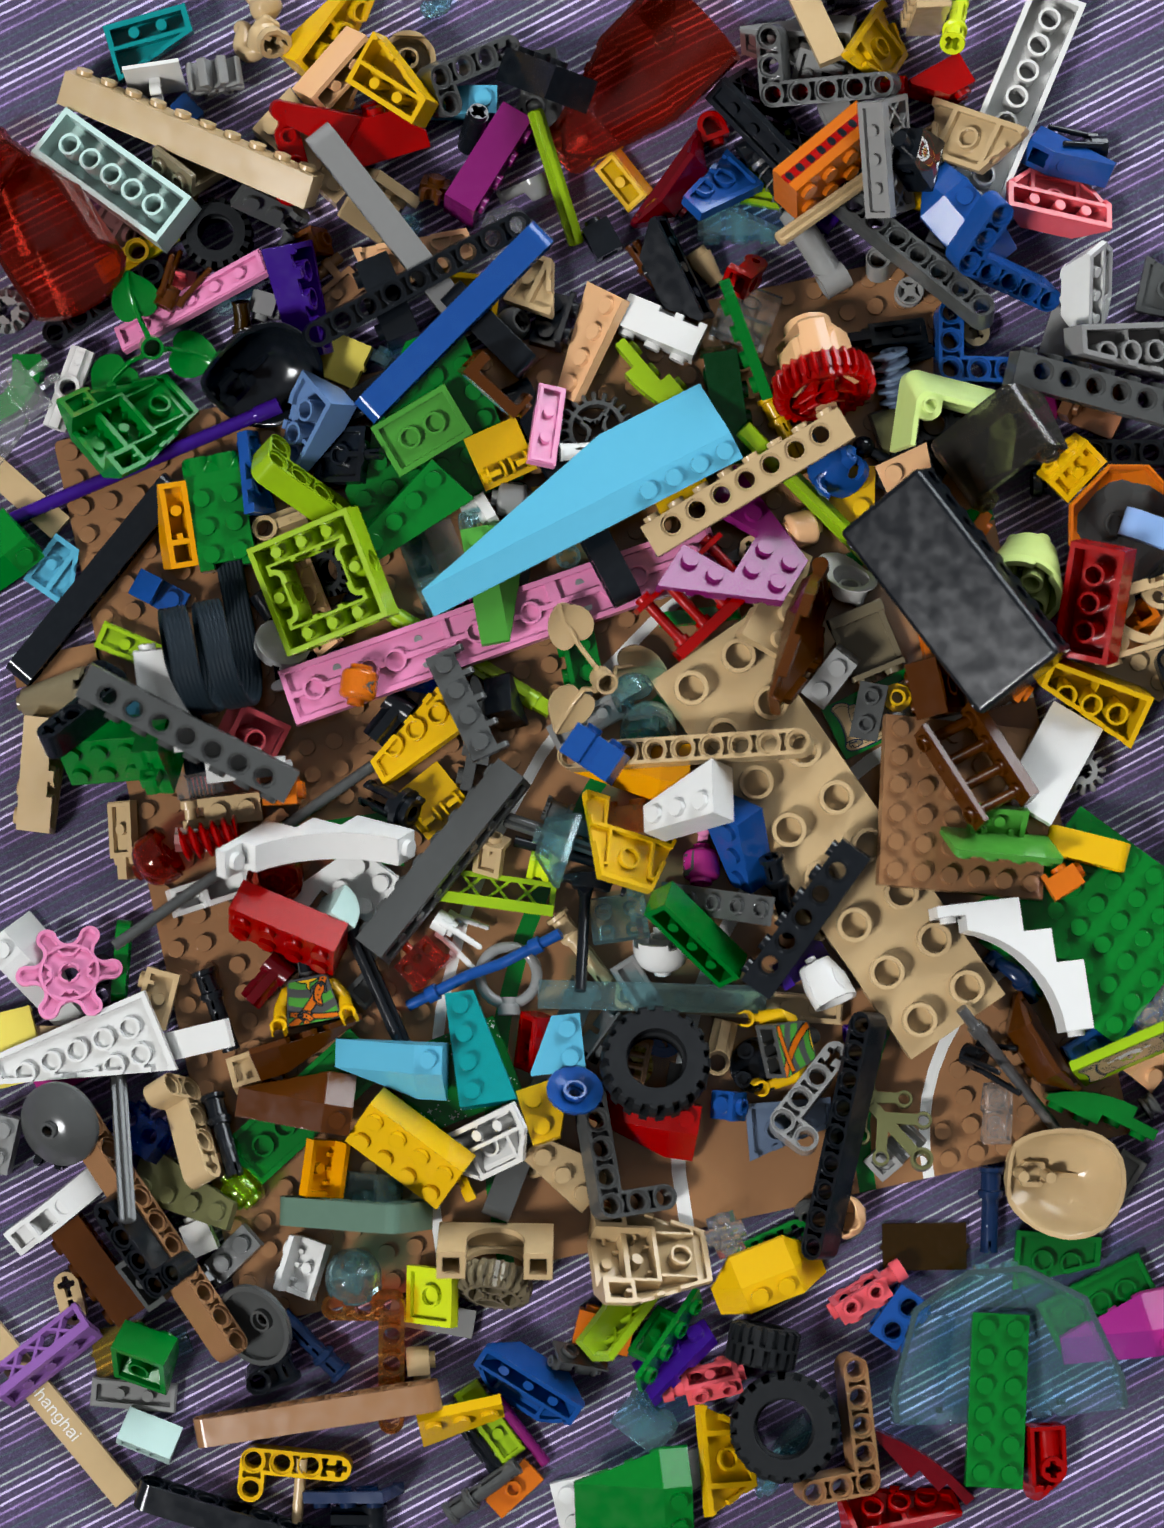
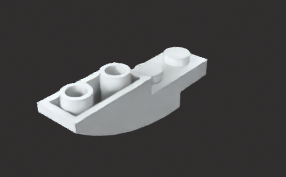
(53, 1212)

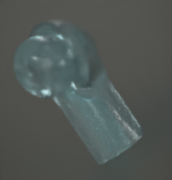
(435, 8)

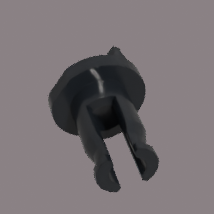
(400, 808)

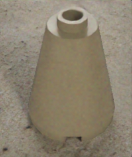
(50, 695)

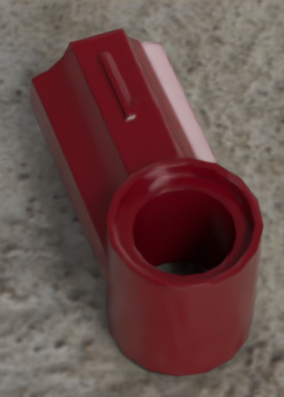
(273, 974)

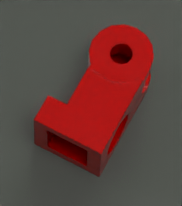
(747, 275)

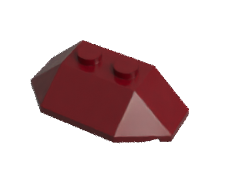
(676, 181)

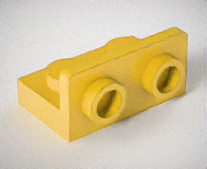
(1072, 468)

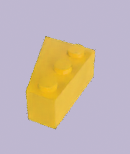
(391, 81)

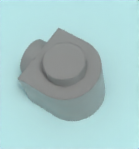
(263, 306)

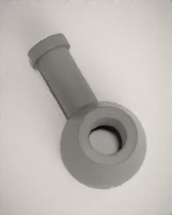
(534, 188)

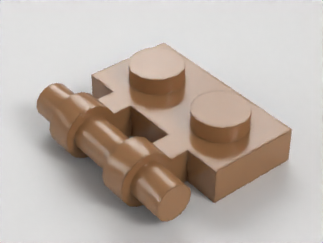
(341, 287)

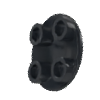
(747, 1064)

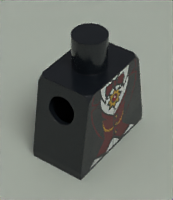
(916, 158)

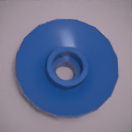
(578, 1082)

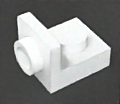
(483, 508)

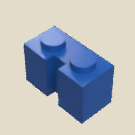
(594, 753)

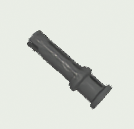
(471, 1498)

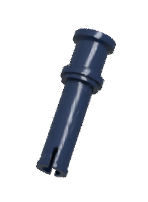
(990, 1195)
(322, 1354)

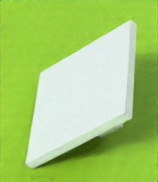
(156, 78)

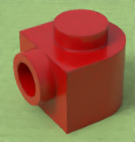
(712, 129)

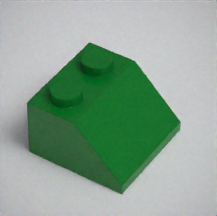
(144, 1356)

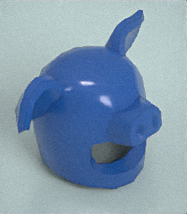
(832, 471)

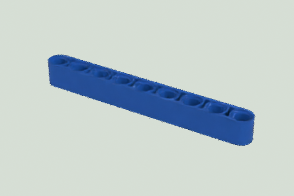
(454, 322)

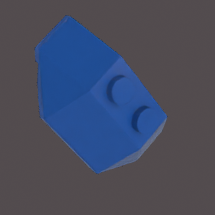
(950, 205)
(529, 1382)

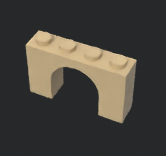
(466, 1240)

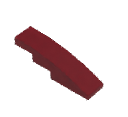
(915, 1460)

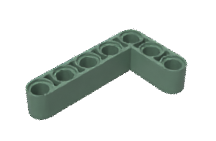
(356, 1215)

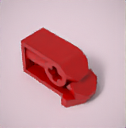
(1044, 1445)

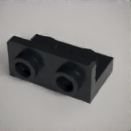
(555, 333)

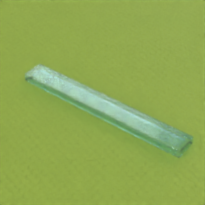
(634, 995)

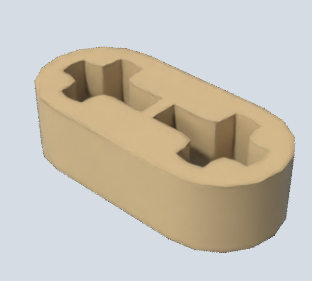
(77, 1295)

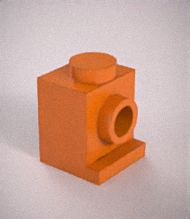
(1064, 880)

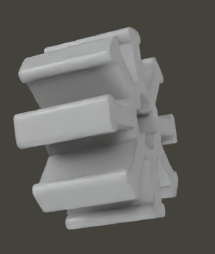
(214, 76)

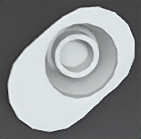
(848, 579)

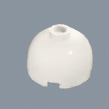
(658, 954)

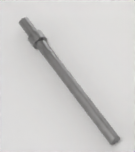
(979, 1032)

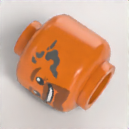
(358, 684)

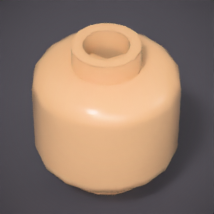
(802, 527)

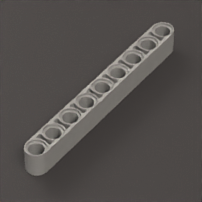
(376, 208)

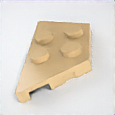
(972, 137)

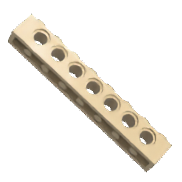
(839, 435)

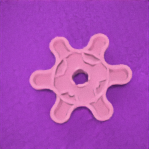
(58, 958)

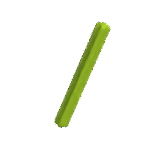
(555, 177)

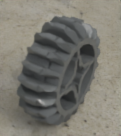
(585, 423)

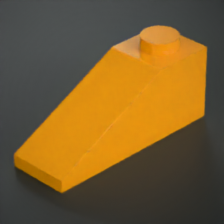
(175, 526)

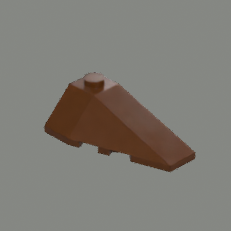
(307, 1102)

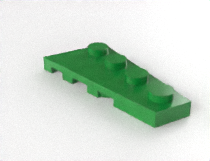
(741, 333)

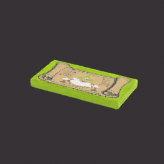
(1119, 1055)

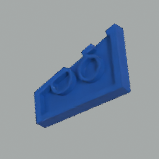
(721, 187)

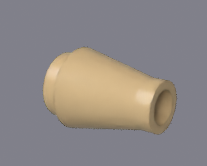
(704, 264)

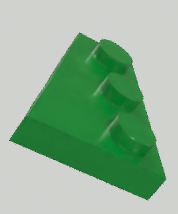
(1055, 1255)

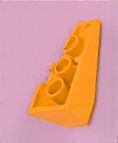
(648, 781)

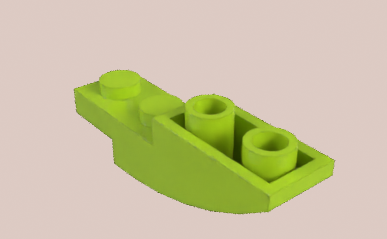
(645, 376)

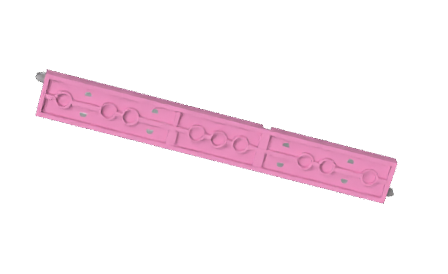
(401, 654)

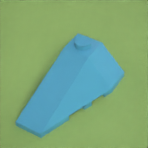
(404, 1066)

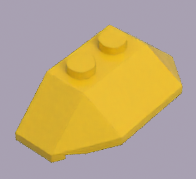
(764, 1276)

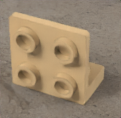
(392, 189)

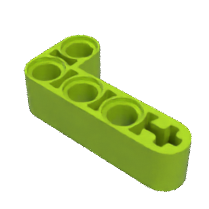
(291, 483)

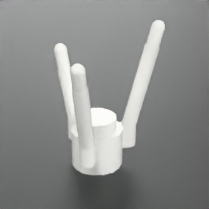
(445, 924)

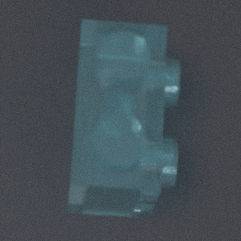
(644, 1422)

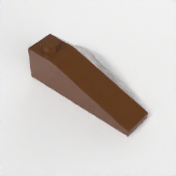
(285, 1054)

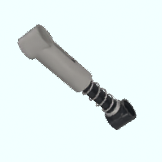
(828, 271)

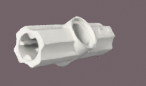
(74, 371)

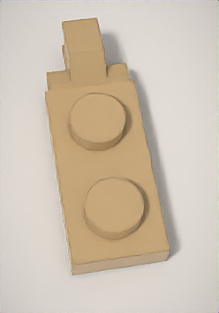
(122, 835)

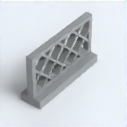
(876, 148)

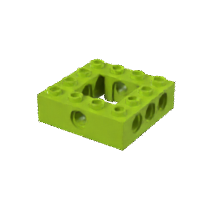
(284, 594)

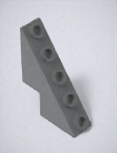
(731, 905)

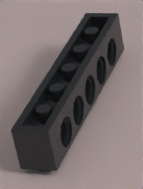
(767, 981)

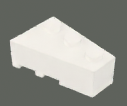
(661, 330)
(692, 804)

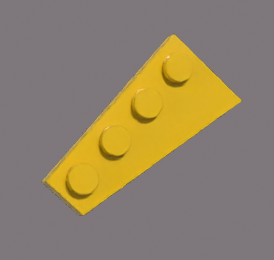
(418, 739)

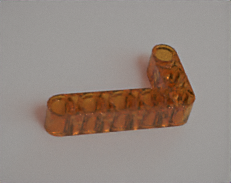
(386, 1346)

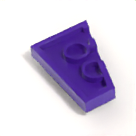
(686, 1353)

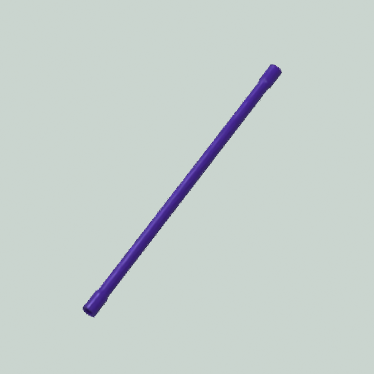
(257, 414)

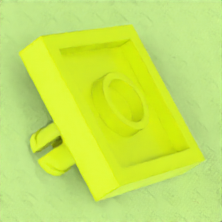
(431, 1299)

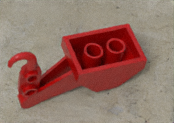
(369, 132)

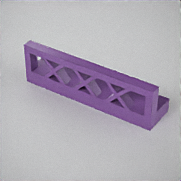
(46, 1360)

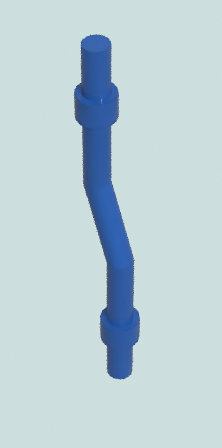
(533, 947)

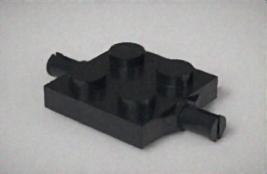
(348, 458)

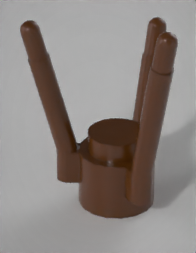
(168, 295)

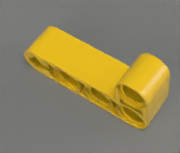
(269, 1467)

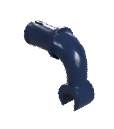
(1021, 979)

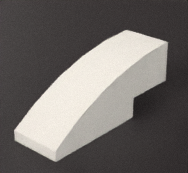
(217, 893)
(200, 1039)

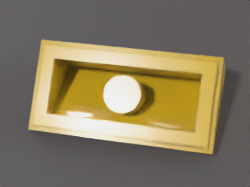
(623, 180)

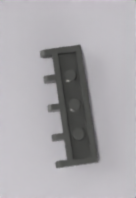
(464, 704)

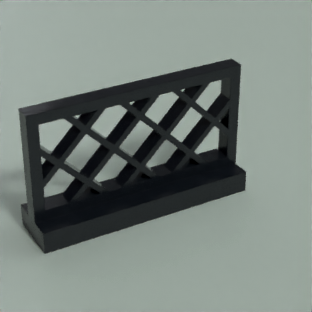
(750, 118)

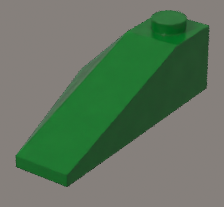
(17, 550)

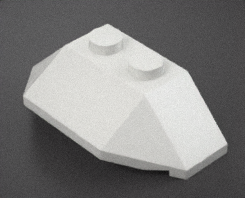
(1087, 286)
(495, 1139)

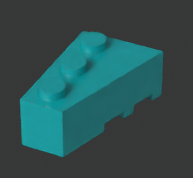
(147, 36)

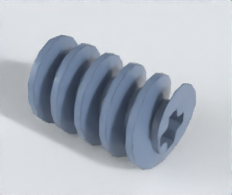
(892, 368)

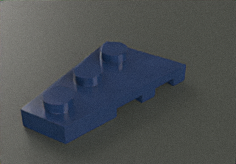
(347, 1498)

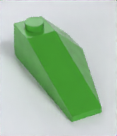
(496, 605)

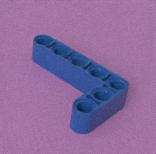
(972, 256)
(961, 363)

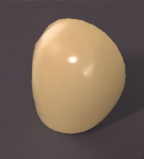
(1065, 1182)

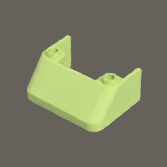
(923, 397)

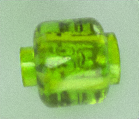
(242, 1189)

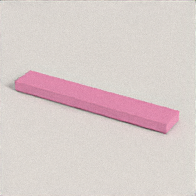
(213, 291)

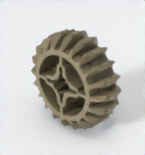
(495, 1284)

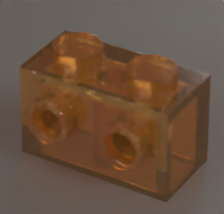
(628, 816)

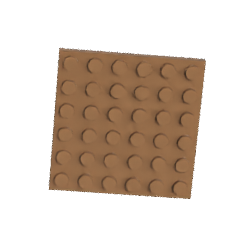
(918, 803)

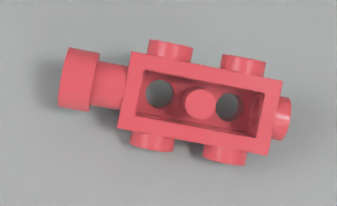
(864, 1298)
(708, 1382)

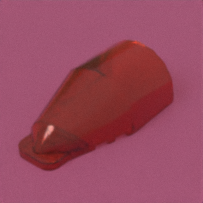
(648, 76)
(52, 237)

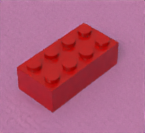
(1095, 600)
(288, 928)

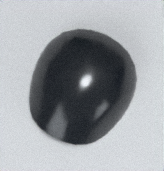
(257, 367)

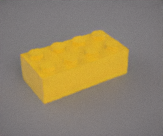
(410, 1148)

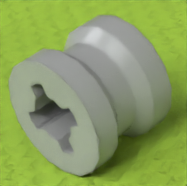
(911, 288)

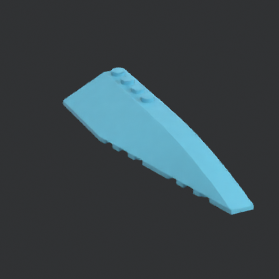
(594, 490)

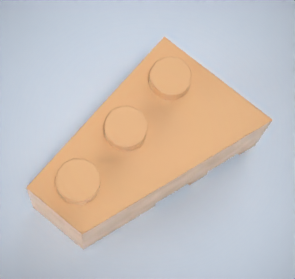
(325, 80)

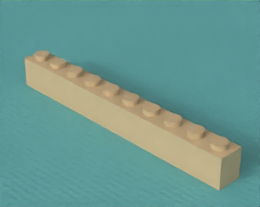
(191, 138)

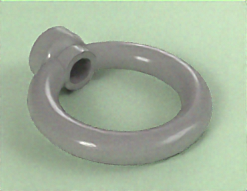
(508, 1005)

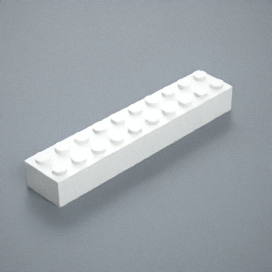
(1024, 82)

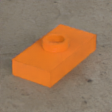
(515, 1490)

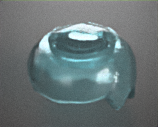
(631, 688)

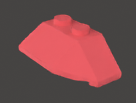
(1057, 205)

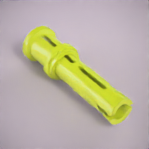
(955, 29)

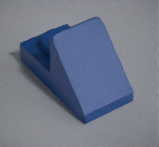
(157, 591)

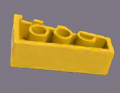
(1100, 697)

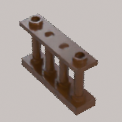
(998, 750)

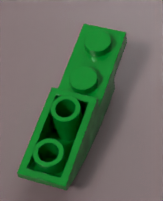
(1091, 1106)

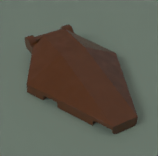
(801, 637)

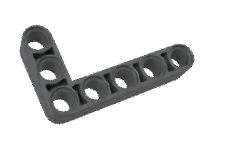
(815, 86)
(608, 1164)

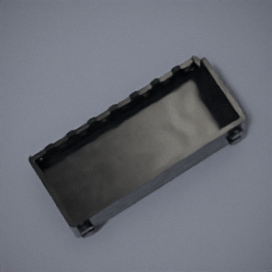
(956, 591)

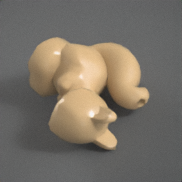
(264, 36)

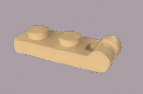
(245, 806)

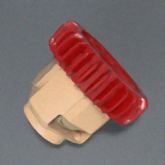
(819, 370)

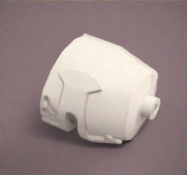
(825, 983)

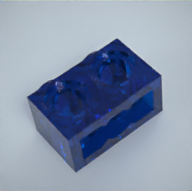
(142, 1131)

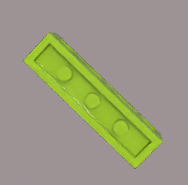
(503, 903)
(611, 1330)

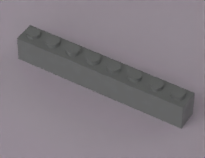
(442, 861)

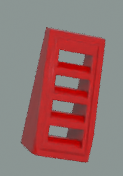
(529, 1038)

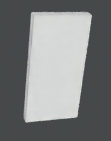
(1056, 759)

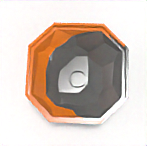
(1101, 506)

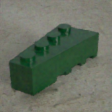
(727, 390)

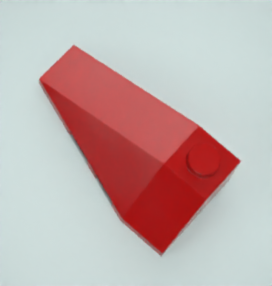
(668, 1138)

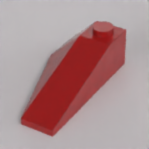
(900, 1509)

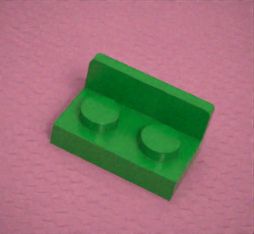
(577, 667)

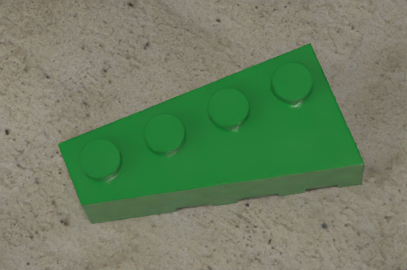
(416, 507)

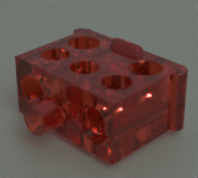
(429, 966)

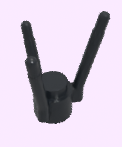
(1091, 140)
(977, 1059)

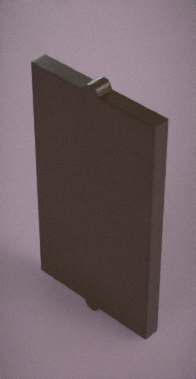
(925, 1245)

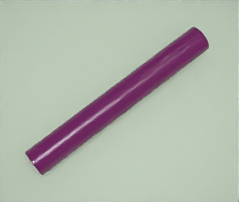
(524, 1434)

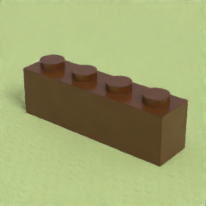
(96, 1266)

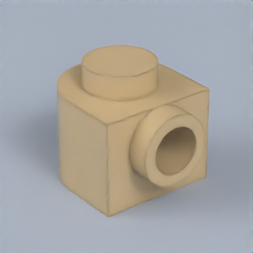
(420, 1361)

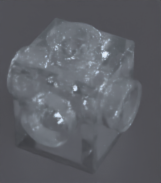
(725, 1234)

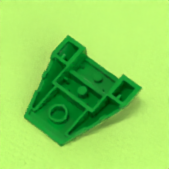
(126, 423)
(639, 1493)

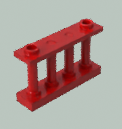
(705, 624)

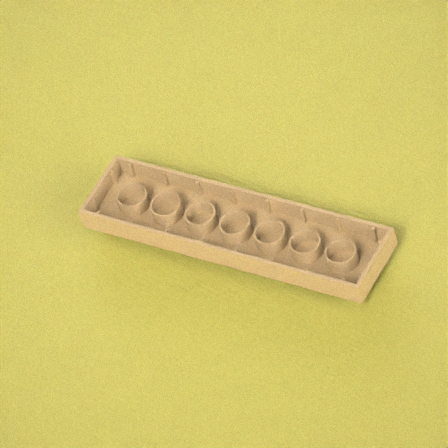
(882, 934)

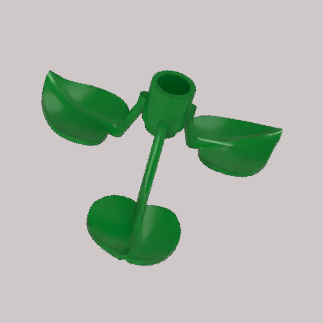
(135, 299)

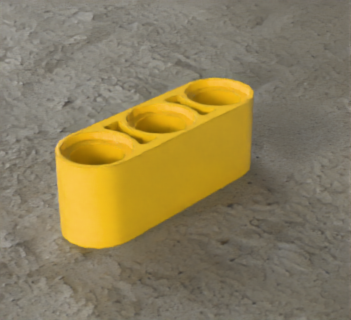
(1090, 848)

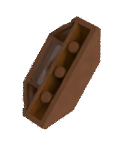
(1035, 1047)

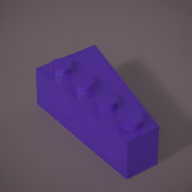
(297, 286)

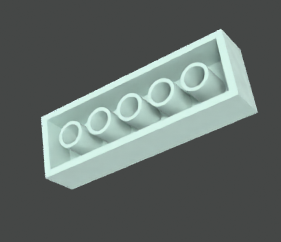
(118, 180)

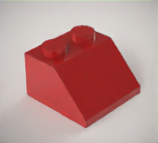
(945, 80)

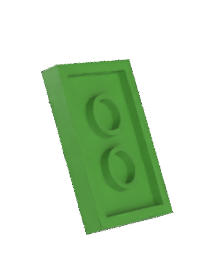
(421, 430)

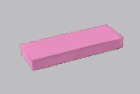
(546, 426)

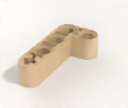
(188, 1126)

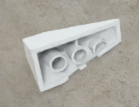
(20, 949)

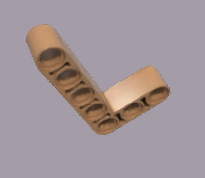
(852, 1439)

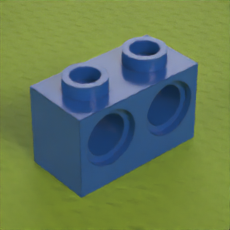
(892, 1313)

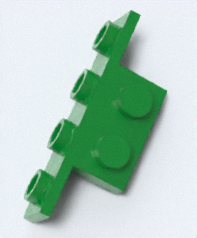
(658, 1336)

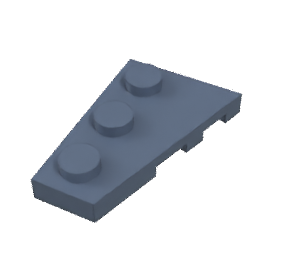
(757, 1121)

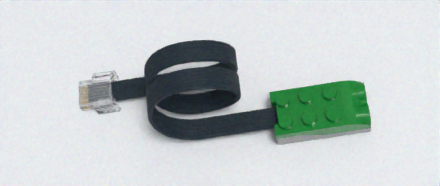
(224, 645)

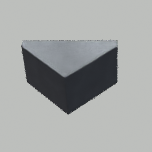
(504, 702)

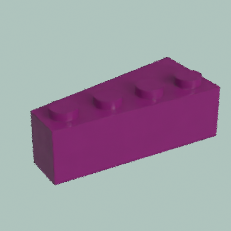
(486, 164)

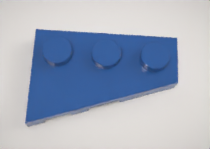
(256, 498)

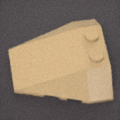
(645, 1258)

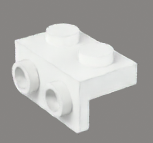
(301, 1266)

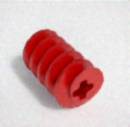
(207, 839)

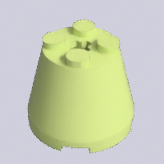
(1037, 566)

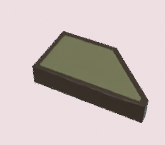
(882, 427)

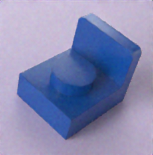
(729, 1105)

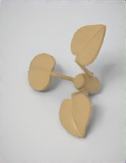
(568, 705)

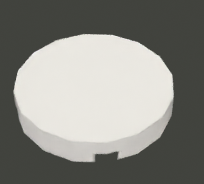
(271, 650)

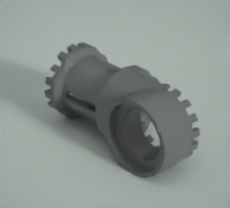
(556, 808)

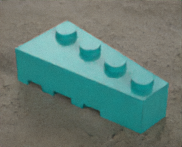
(477, 1061)

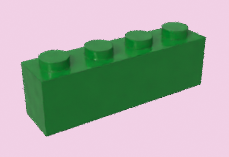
(695, 934)

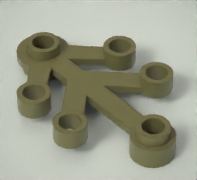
(888, 1123)

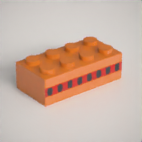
(819, 164)

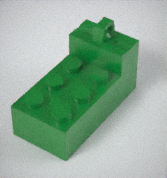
(122, 755)

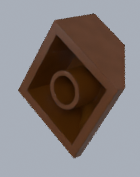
(932, 690)

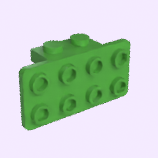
(1002, 838)

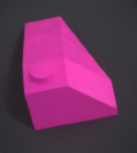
(1136, 1326)

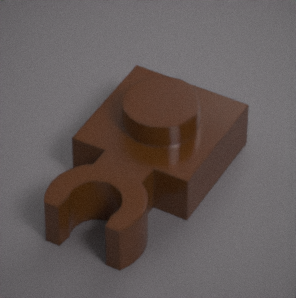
(433, 187)

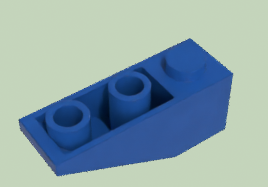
(1049, 156)

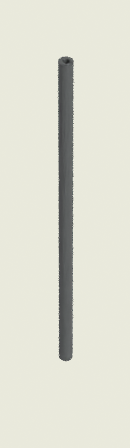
(211, 877)

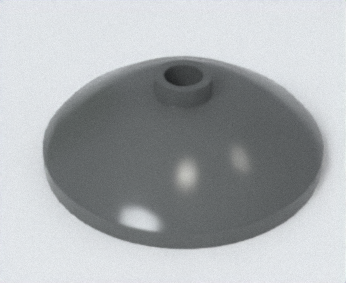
(70, 1119)
(262, 1322)

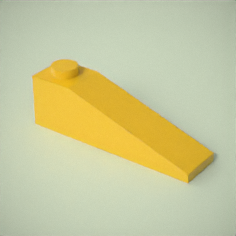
(322, 28)

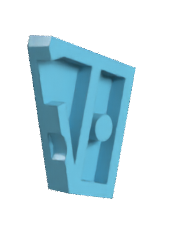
(56, 570)
(561, 1045)

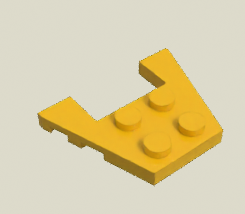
(620, 854)

